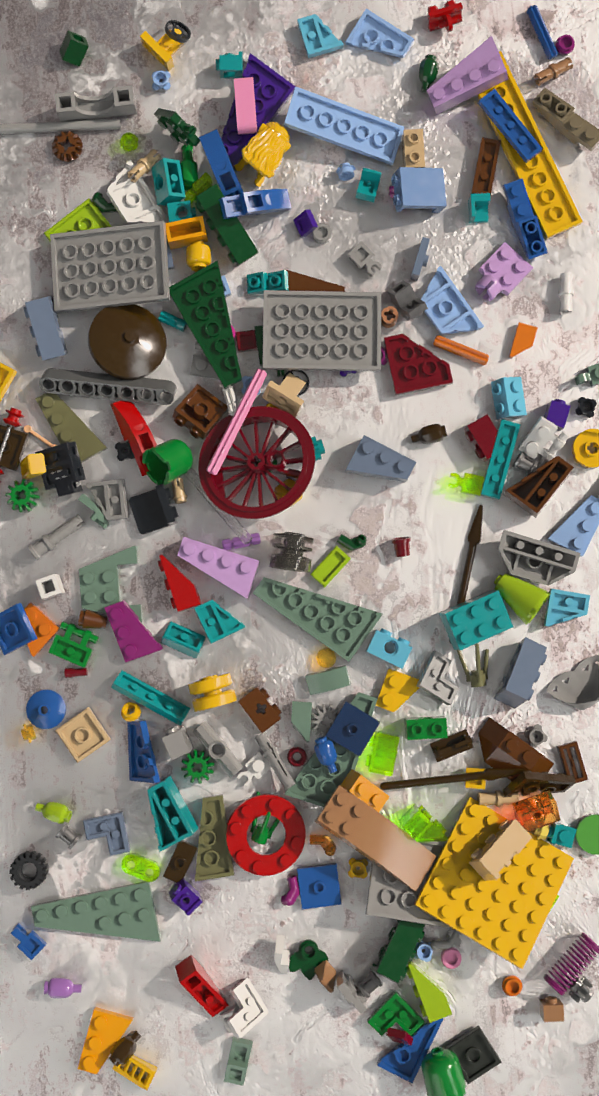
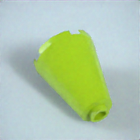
(521, 596)

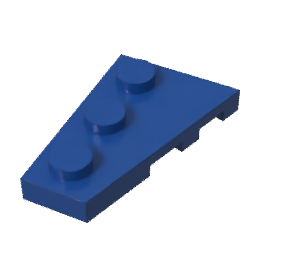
(141, 756)

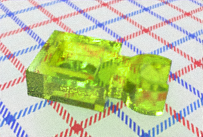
(198, 187)
(469, 484)

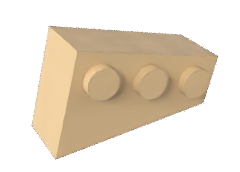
(499, 849)

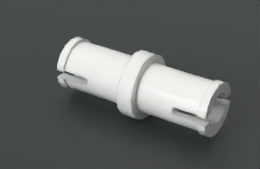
(565, 293)

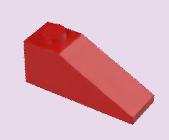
(200, 985)

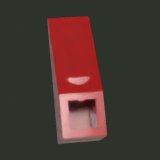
(182, 589)

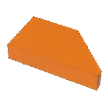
(523, 339)

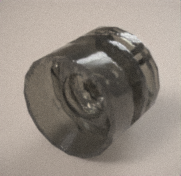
(291, 552)

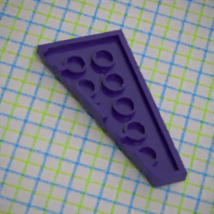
(270, 94)

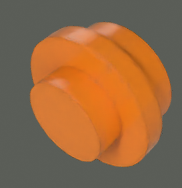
(511, 985)

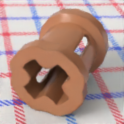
(392, 311)

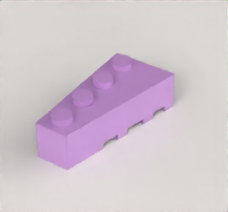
(225, 566)

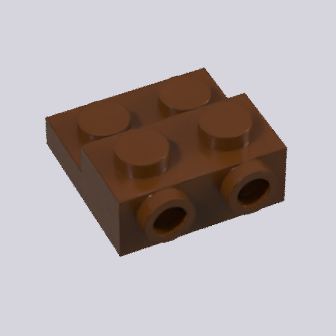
(199, 412)

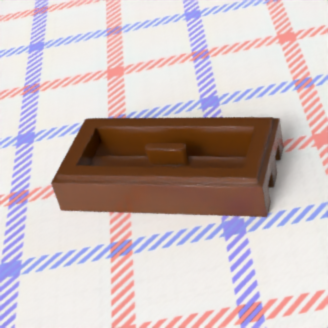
(574, 744)

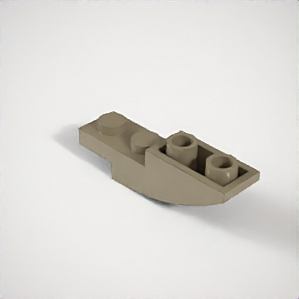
(565, 120)

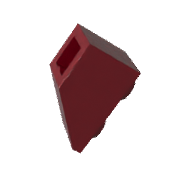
(482, 435)

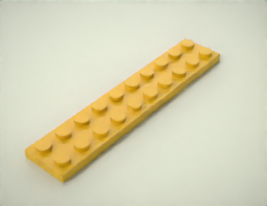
(540, 175)

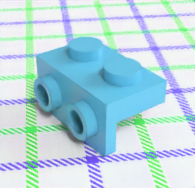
(508, 397)

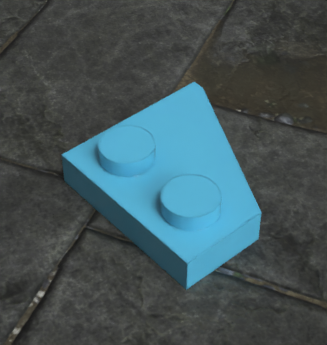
(317, 36)
(565, 606)

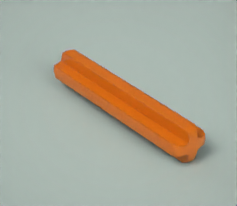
(461, 350)

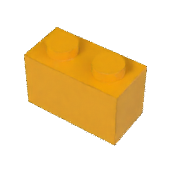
(185, 232)
(364, 790)

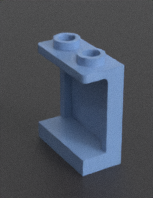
(419, 189)

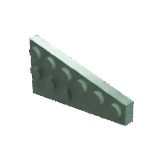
(315, 781)

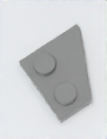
(111, 498)

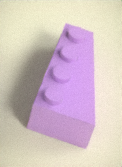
(470, 77)

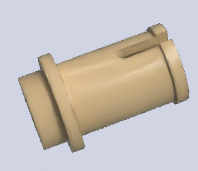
(178, 491)

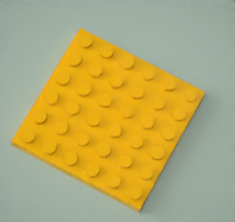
(495, 913)

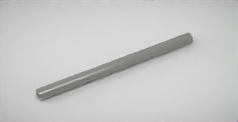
(42, 127)

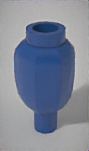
(326, 753)

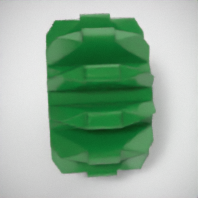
(16, 500)
(197, 773)

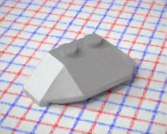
(536, 559)

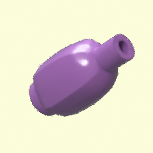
(61, 988)

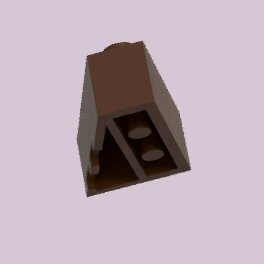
(539, 487)

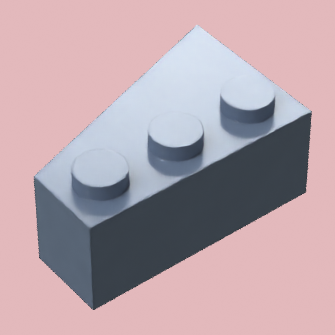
(45, 328)
(379, 461)
(522, 673)

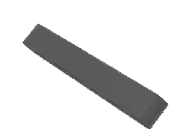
(98, 389)

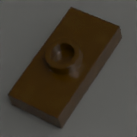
(180, 861)

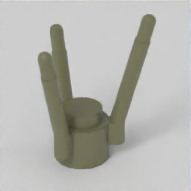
(479, 676)

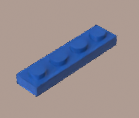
(510, 125)

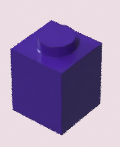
(557, 413)

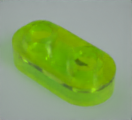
(141, 865)

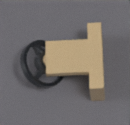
(286, 394)

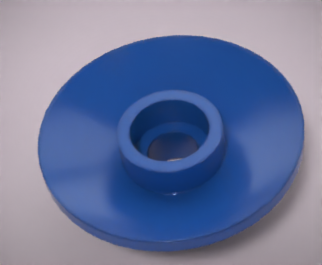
(54, 704)

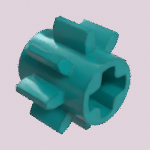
(318, 447)

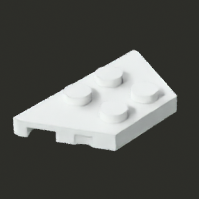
(134, 200)

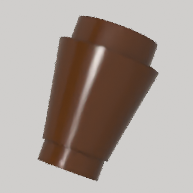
(91, 620)

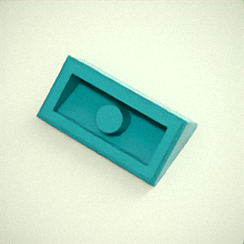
(183, 639)

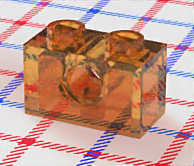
(536, 811)

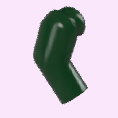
(102, 205)
(353, 543)

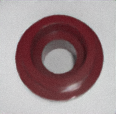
(296, 763)

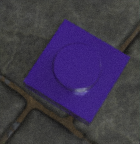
(305, 223)

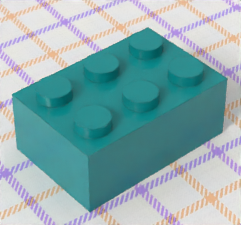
(476, 620)

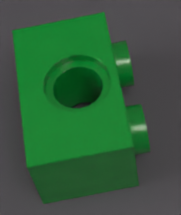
(425, 727)

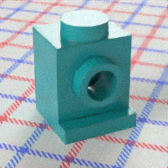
(230, 65)

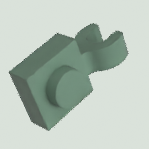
(591, 376)

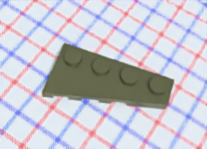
(69, 426)
(213, 854)

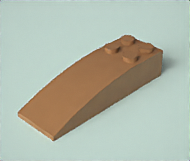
(375, 837)

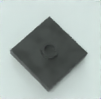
(474, 1054)

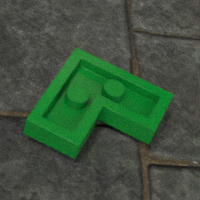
(395, 1010)

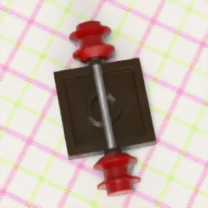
(12, 441)

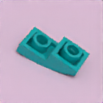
(267, 281)

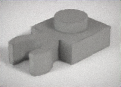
(363, 256)

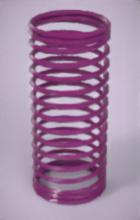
(593, 946)

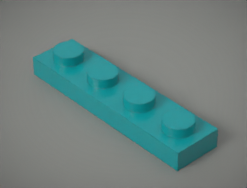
(500, 459)
(150, 698)

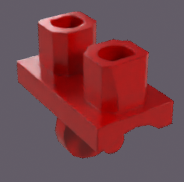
(444, 17)

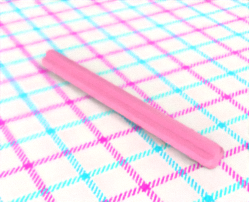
(236, 421)

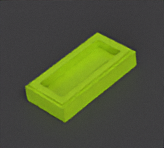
(330, 566)

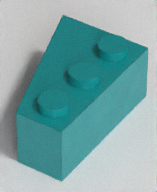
(170, 814)

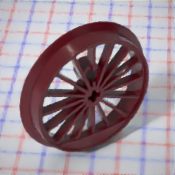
(215, 485)

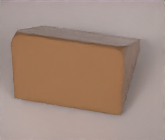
(326, 975)

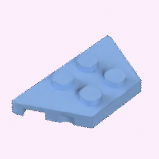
(448, 307)

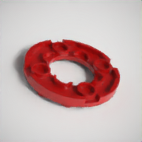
(239, 823)

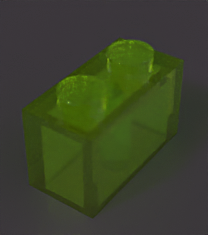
(383, 753)

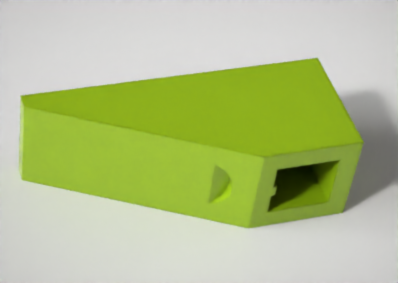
(432, 995)

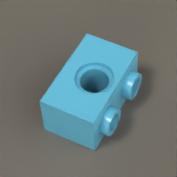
(398, 656)

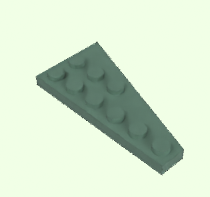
(329, 620)
(116, 911)

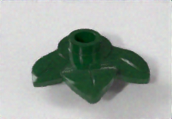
(307, 960)

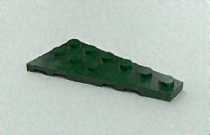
(205, 311)

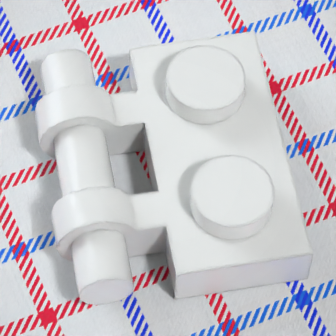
(539, 436)

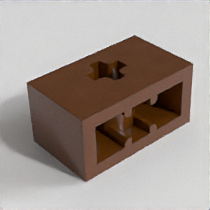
(261, 720)

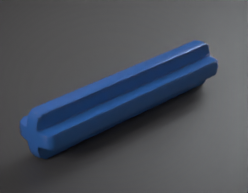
(542, 32)

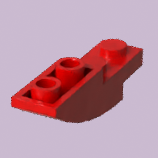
(134, 430)

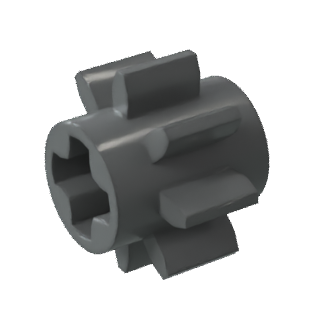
(581, 990)

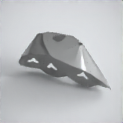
(582, 687)

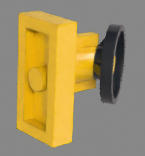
(168, 44)

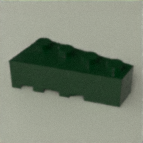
(229, 231)
(399, 950)

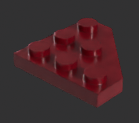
(414, 366)

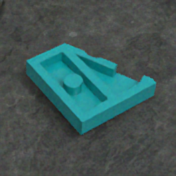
(216, 621)

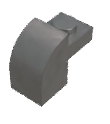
(406, 301)

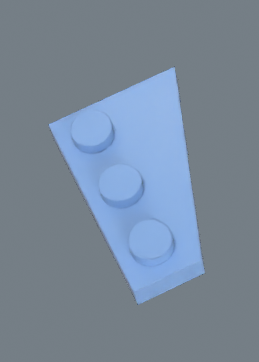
(379, 36)
(579, 527)

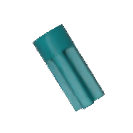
(172, 321)

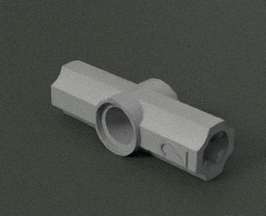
(226, 759)

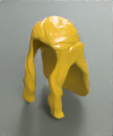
(265, 151)

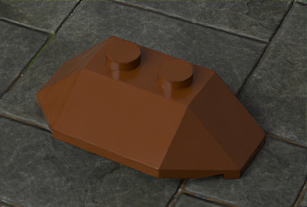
(506, 750)

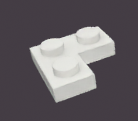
(250, 1010)

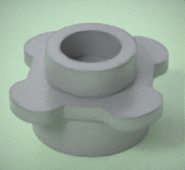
(534, 742)

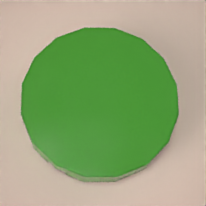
(588, 833)

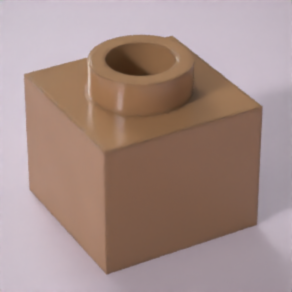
(551, 1009)

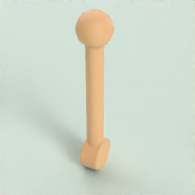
(28, 429)

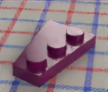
(130, 633)

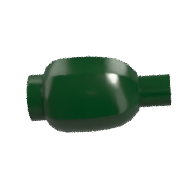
(428, 71)

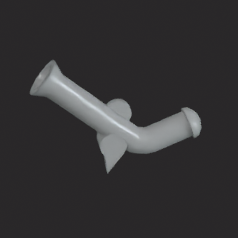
(453, 939)

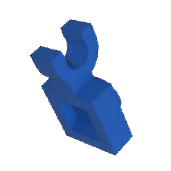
(29, 943)

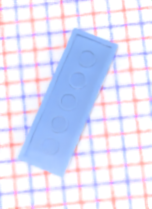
(343, 126)

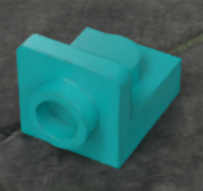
(561, 834)

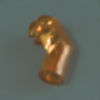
(325, 842)

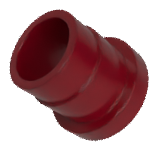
(401, 546)

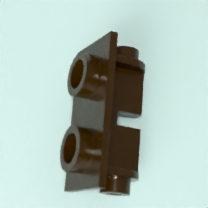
(452, 745)

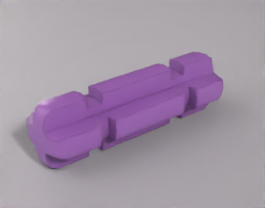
(237, 543)

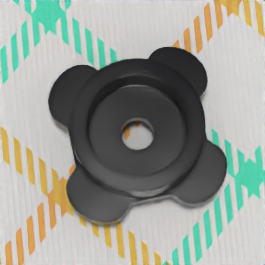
(590, 403)
(121, 454)

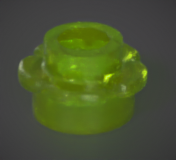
(129, 137)

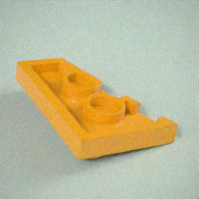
(103, 1033)

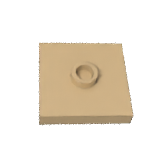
(83, 734)

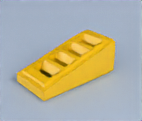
(32, 466)
(137, 1079)

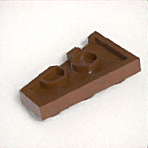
(302, 282)

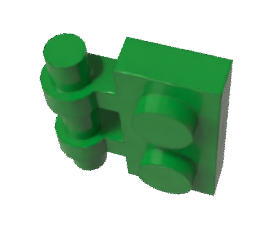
(70, 650)

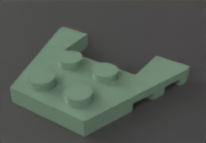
(101, 582)

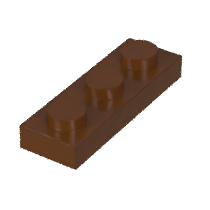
(486, 166)

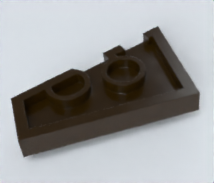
(531, 782)

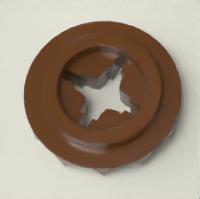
(72, 152)

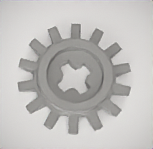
(332, 714)

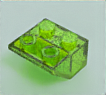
(420, 827)

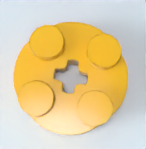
(579, 448)

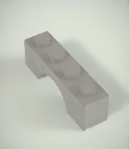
(76, 107)

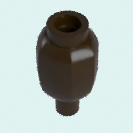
(430, 434)
(124, 1049)

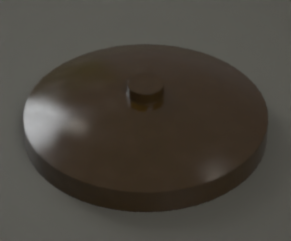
(127, 341)

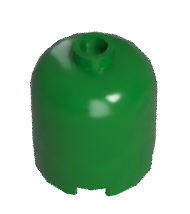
(168, 461)
(443, 1073)

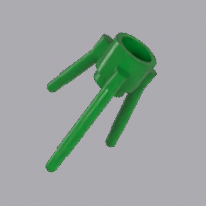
(260, 832)

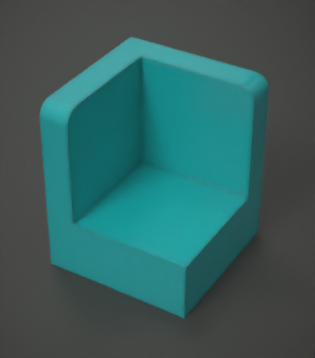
(478, 207)

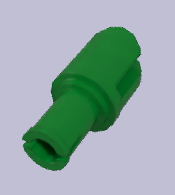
(188, 167)

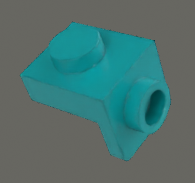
(368, 185)

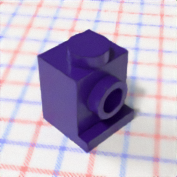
(185, 896)

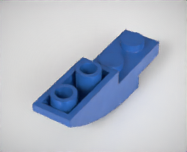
(221, 164)
(255, 203)
(523, 219)

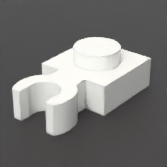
(256, 766)

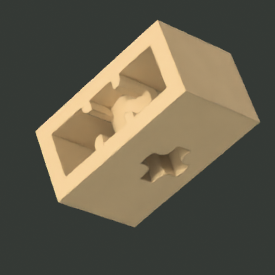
(413, 148)

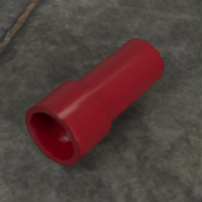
(70, 673)

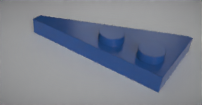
(406, 1059)

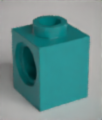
(176, 207)

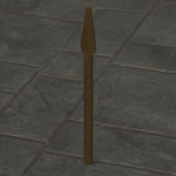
(473, 538)
(488, 774)

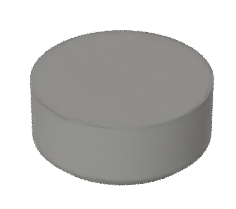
(322, 233)

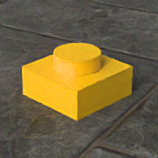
(476, 784)

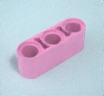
(245, 105)

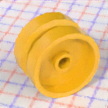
(212, 692)

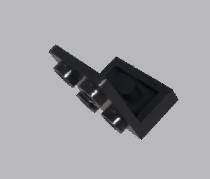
(153, 509)

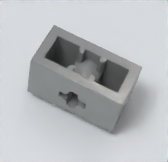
(177, 742)

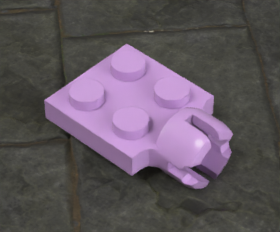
(502, 272)

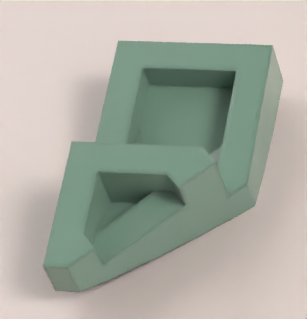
(97, 516)
(302, 718)

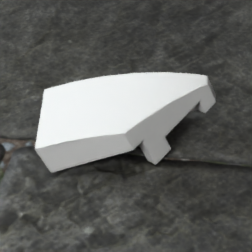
(281, 955)

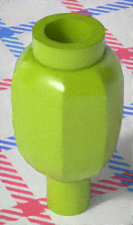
(54, 812)

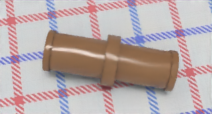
(553, 71)

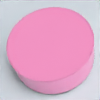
(451, 958)

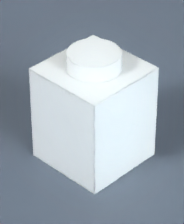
(50, 586)

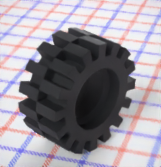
(23, 881)

